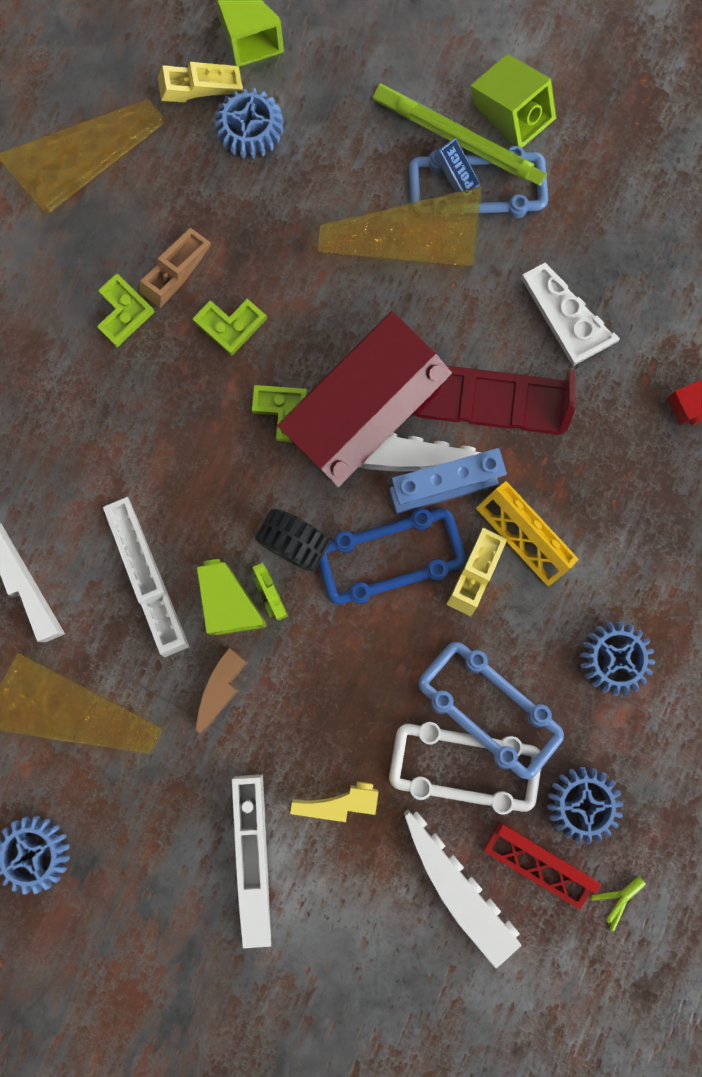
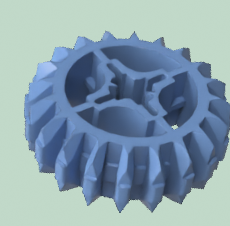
(237, 114)
(633, 643)
(586, 817)
(35, 865)

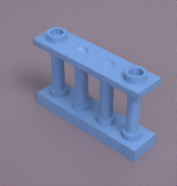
(447, 481)

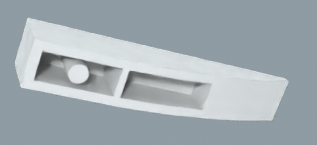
(413, 454)
(251, 860)
(462, 896)

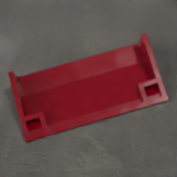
(364, 398)

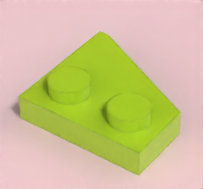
(264, 583)

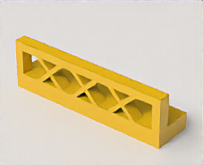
(534, 529)

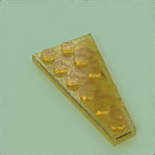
(69, 159)
(421, 232)
(55, 707)

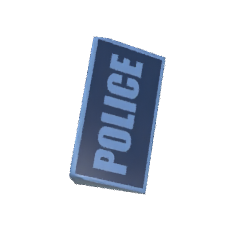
(456, 167)

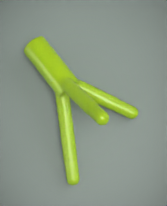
(624, 895)

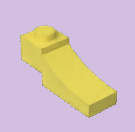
(198, 80)
(477, 572)
(359, 799)

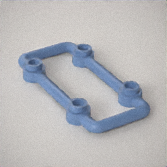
(516, 206)
(538, 715)

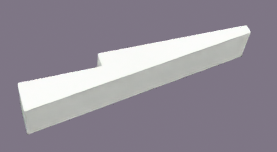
(145, 578)
(20, 583)

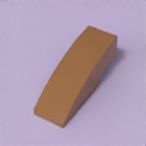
(174, 267)
(219, 688)

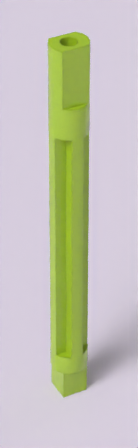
(466, 138)

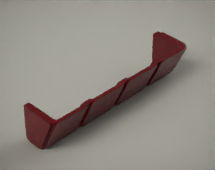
(503, 400)

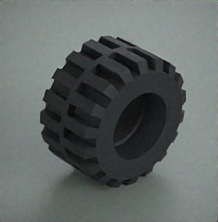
(292, 539)

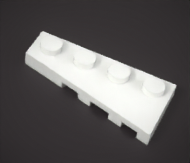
(568, 318)

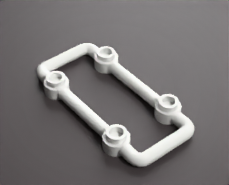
(422, 788)

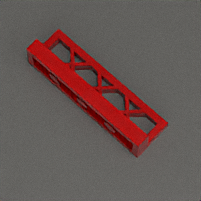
(550, 860)

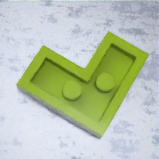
(129, 310)
(233, 330)
(276, 401)

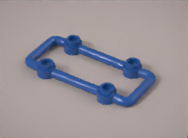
(435, 570)

